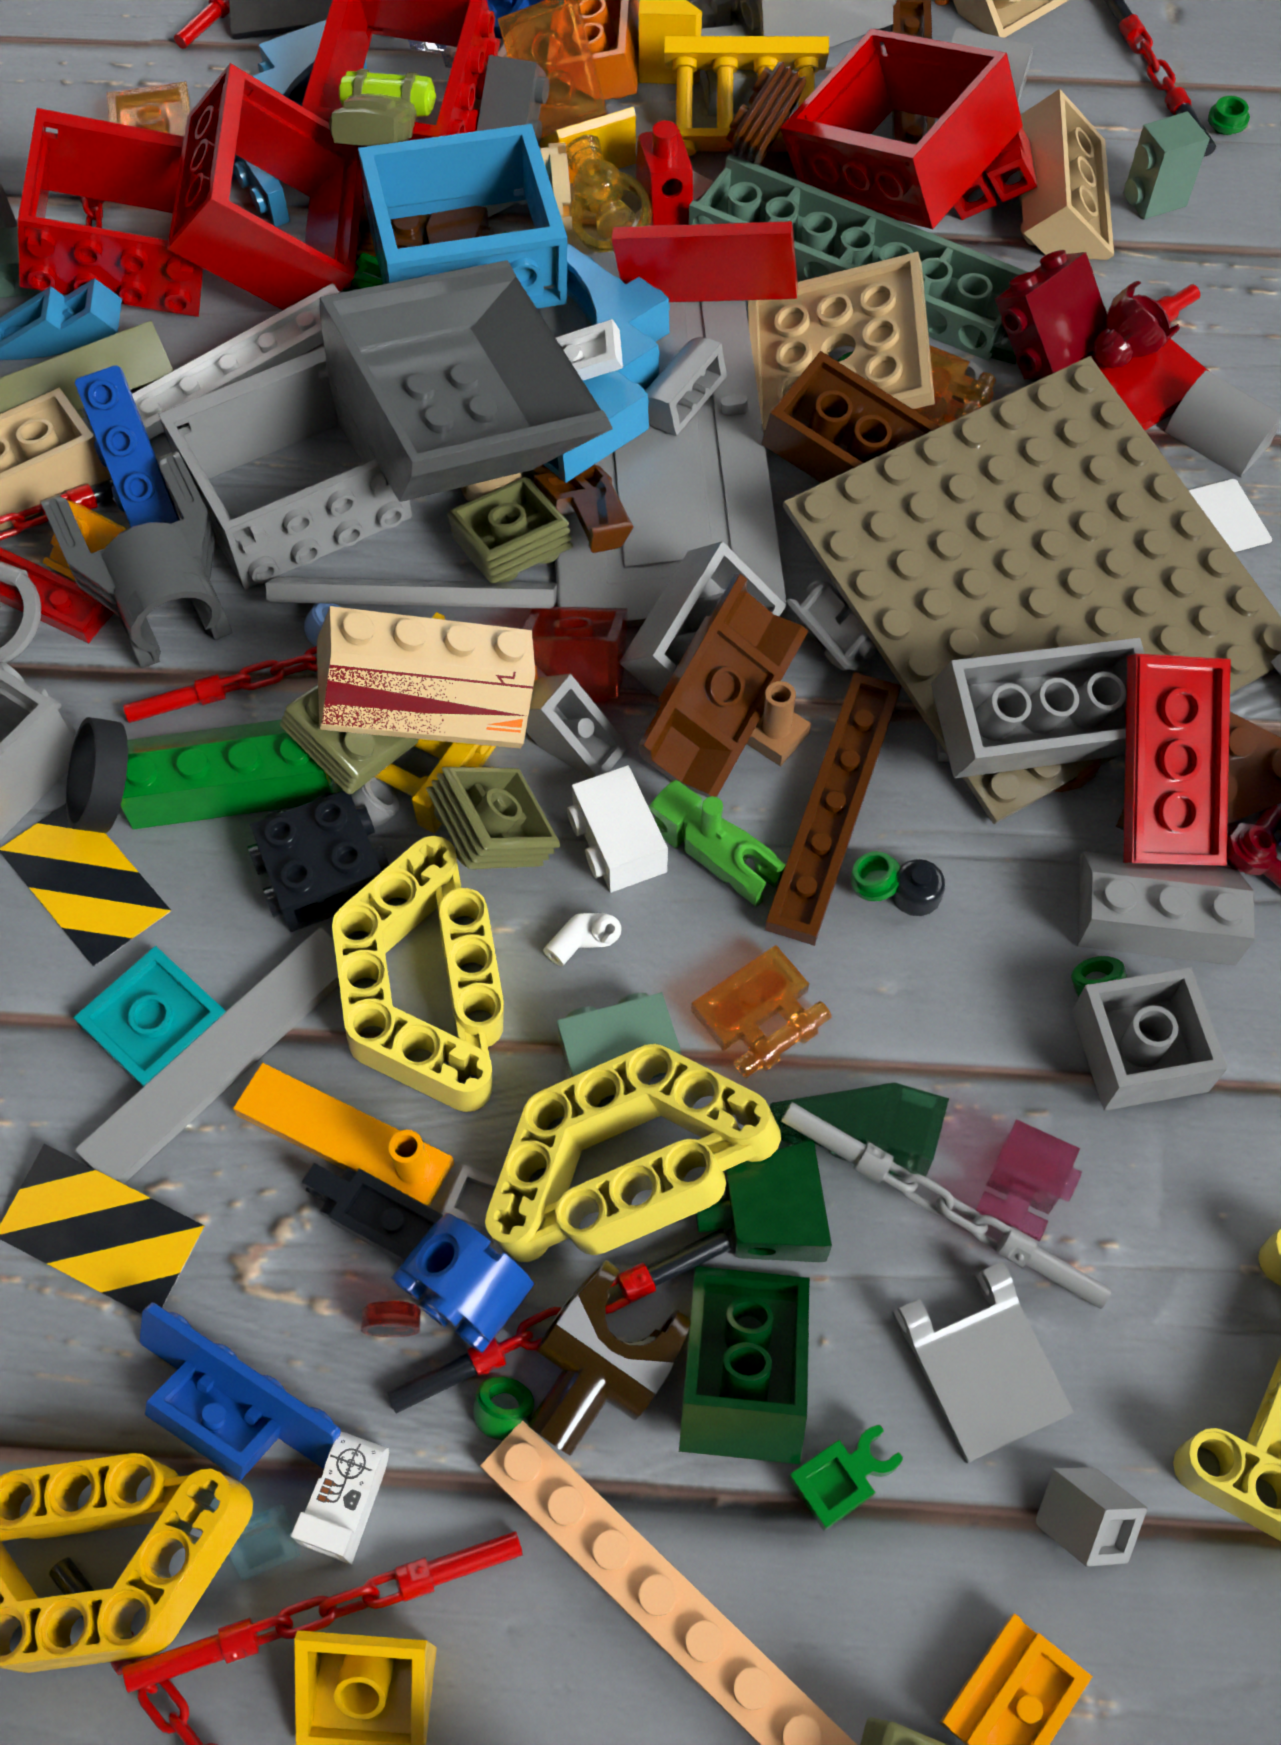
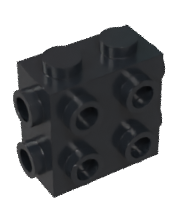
(315, 857)

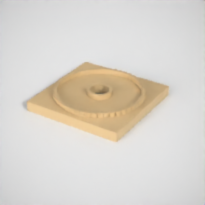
(864, 307)

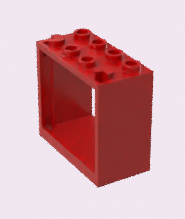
(442, 22)
(294, 146)
(108, 165)
(912, 183)

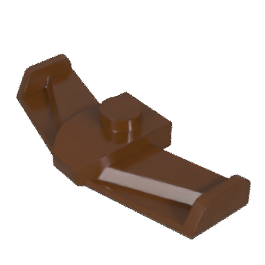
(594, 503)

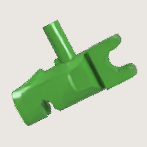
(715, 841)

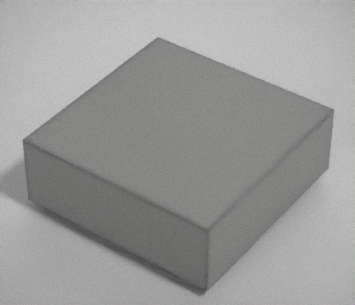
(471, 1197)

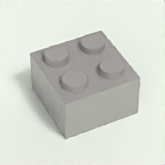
(1148, 1038)

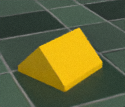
(659, 20)
(615, 133)
(362, 1689)

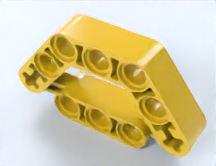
(171, 1503)

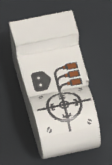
(342, 1498)

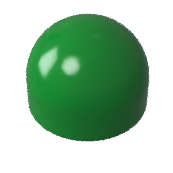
(1109, 965)
(497, 1421)

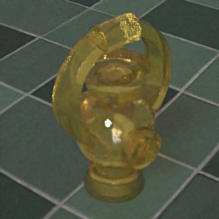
(599, 190)

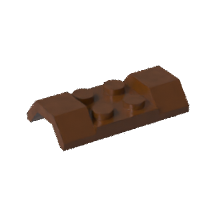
(719, 690)

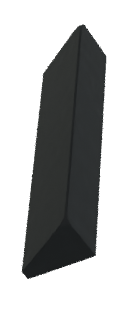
(274, 17)

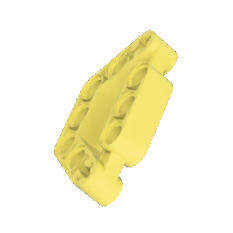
(428, 880)
(544, 1212)

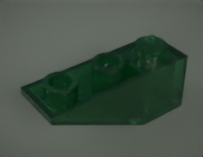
(887, 1115)

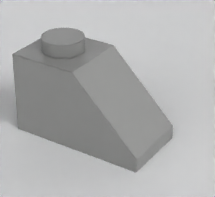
(572, 726)

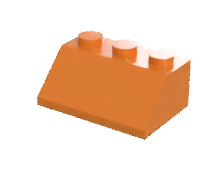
(614, 43)

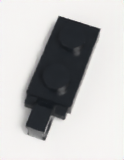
(371, 1210)

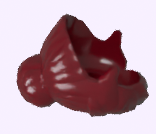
(1133, 329)

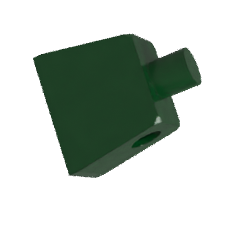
(774, 1208)

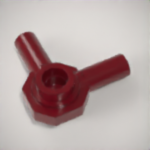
(1253, 846)

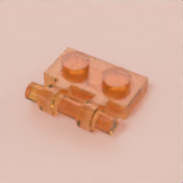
(950, 381)
(752, 997)

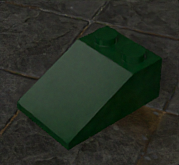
(747, 1366)

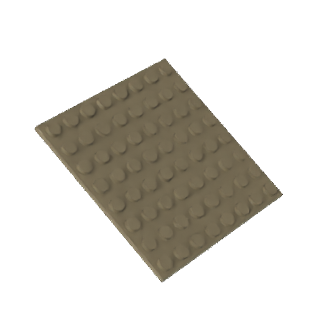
(1031, 535)

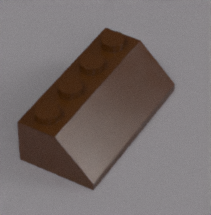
(838, 421)

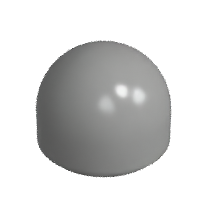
(378, 799)

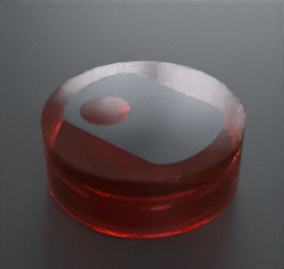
(391, 1319)

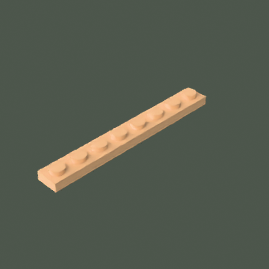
(657, 1595)

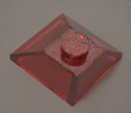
(582, 644)

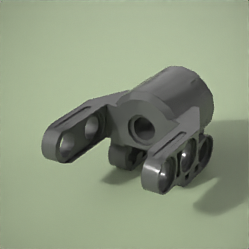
(148, 563)

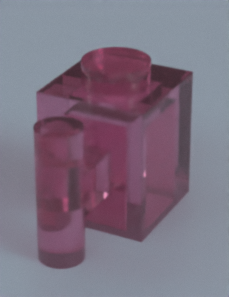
(1032, 1172)

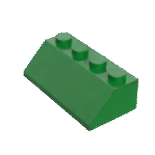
(218, 774)

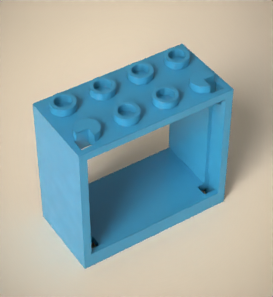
(463, 173)

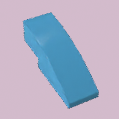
(59, 323)

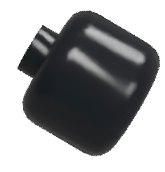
(919, 887)

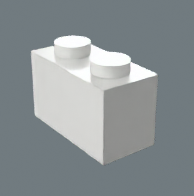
(618, 828)

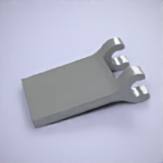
(986, 1369)

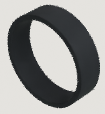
(96, 775)

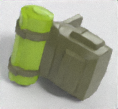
(380, 107)

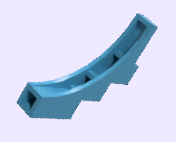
(287, 69)
(642, 319)

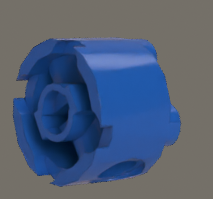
(463, 1281)

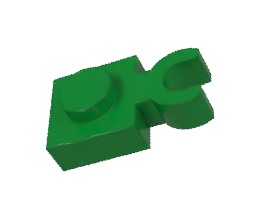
(837, 1482)

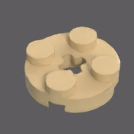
(557, 169)

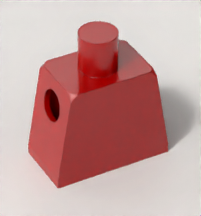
(663, 158)

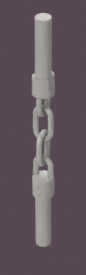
(1012, 1244)

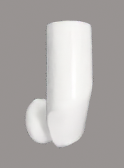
(582, 931)

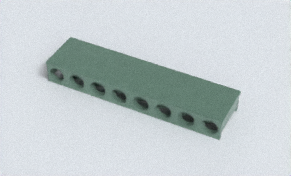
(844, 235)

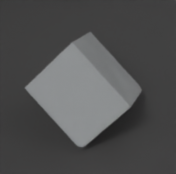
(1090, 1516)

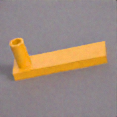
(343, 1134)

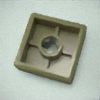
(510, 530)
(344, 756)
(492, 817)

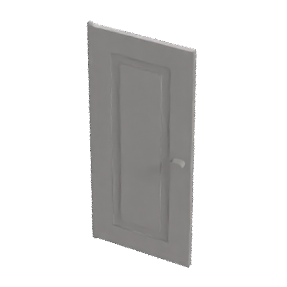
(683, 487)

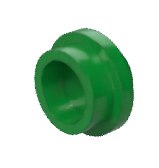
(1229, 115)
(875, 876)

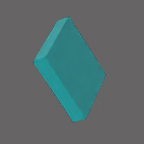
(149, 1016)

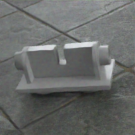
(820, 615)

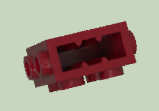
(1052, 314)

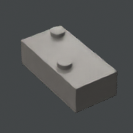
(1034, 707)

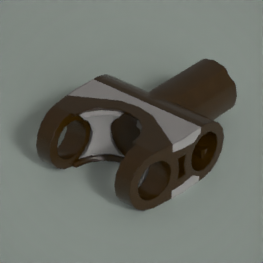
(598, 1365)

